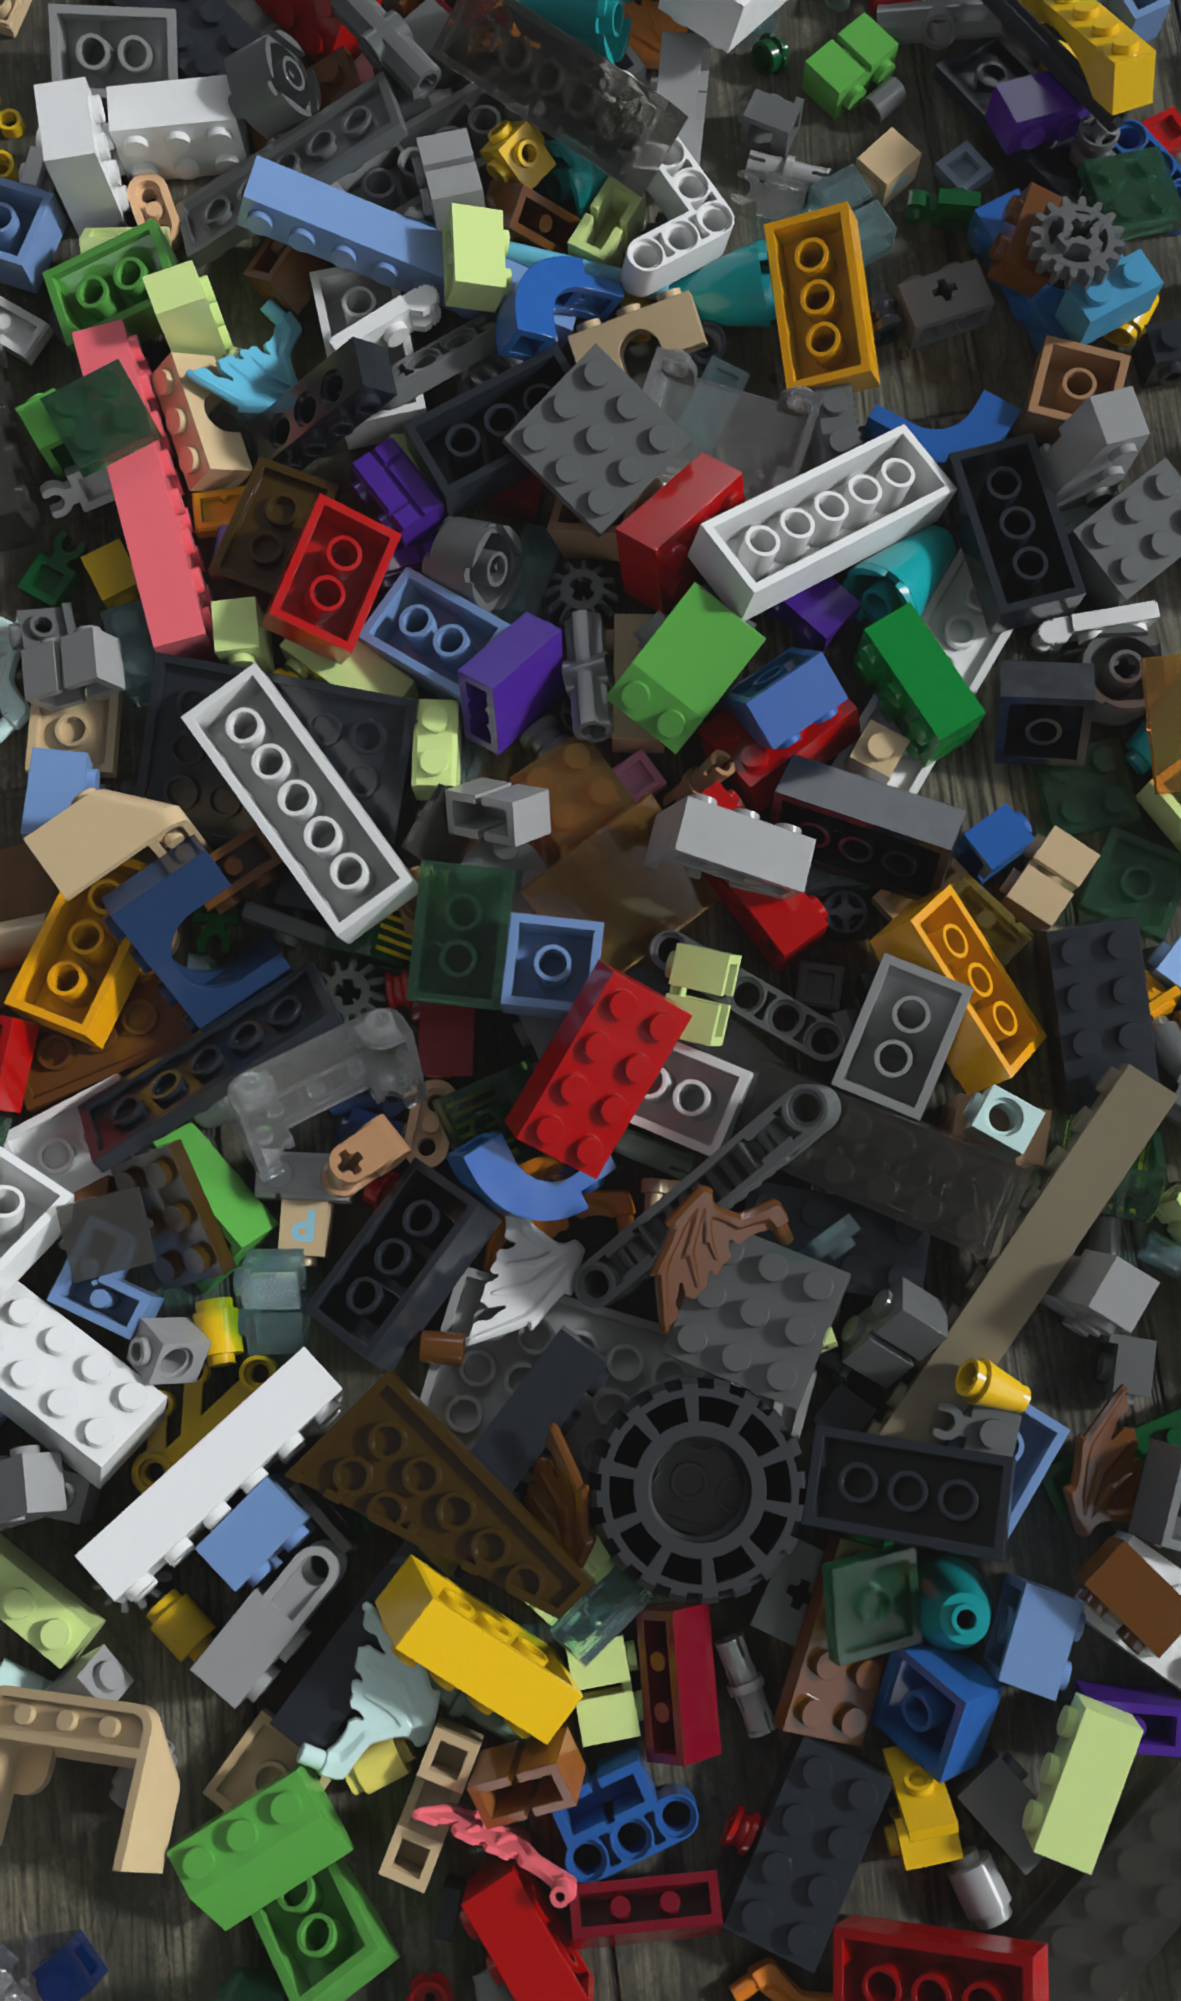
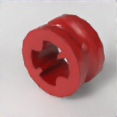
(397, 989)
(740, 1829)

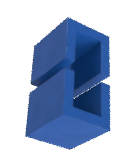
(994, 844)
(618, 1778)

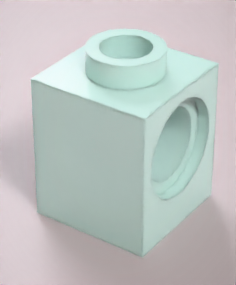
(1022, 1117)

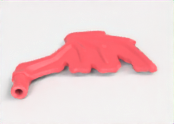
(503, 1841)

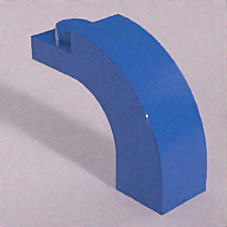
(549, 287)
(987, 423)
(500, 1184)

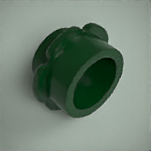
(769, 54)

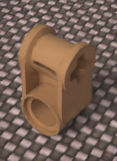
(368, 1154)

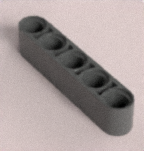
(768, 1009)

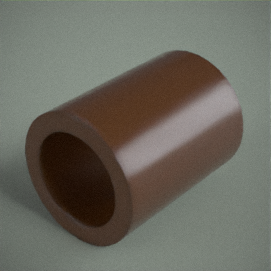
(442, 1348)

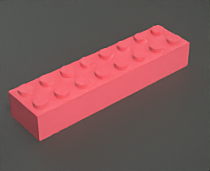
(153, 511)

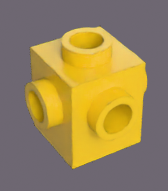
(517, 153)

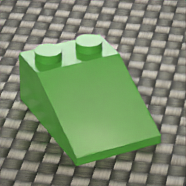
(685, 667)
(325, 1937)

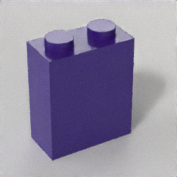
(512, 682)

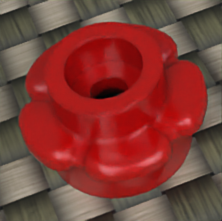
(378, 1189)
(433, 1983)

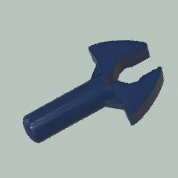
(366, 1102)

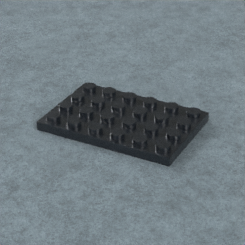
(358, 731)

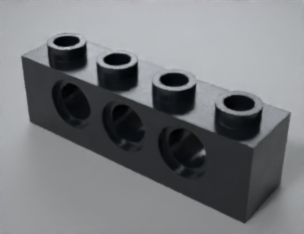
(325, 405)

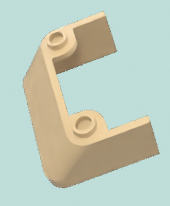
(104, 832)
(50, 1725)

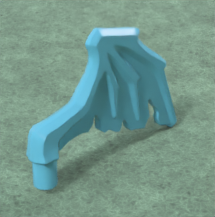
(255, 377)

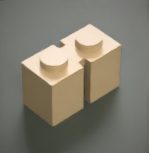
(1048, 879)

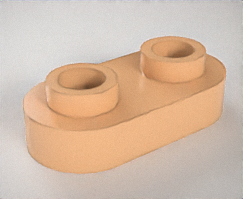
(163, 210)
(425, 1125)

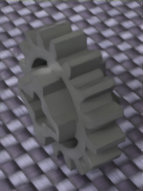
(1075, 243)

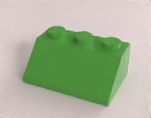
(109, 284)
(238, 1212)
(260, 1847)

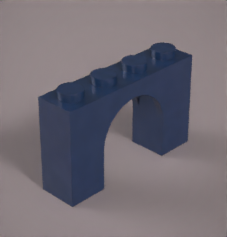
(153, 907)

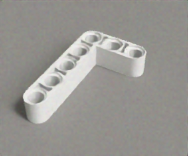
(693, 235)

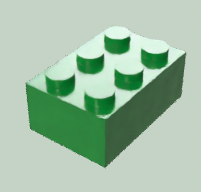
(916, 685)

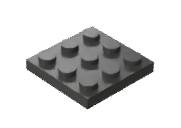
(596, 440)
(760, 1320)

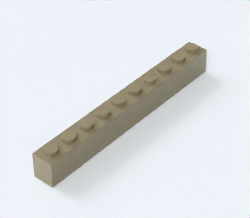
(1035, 1249)

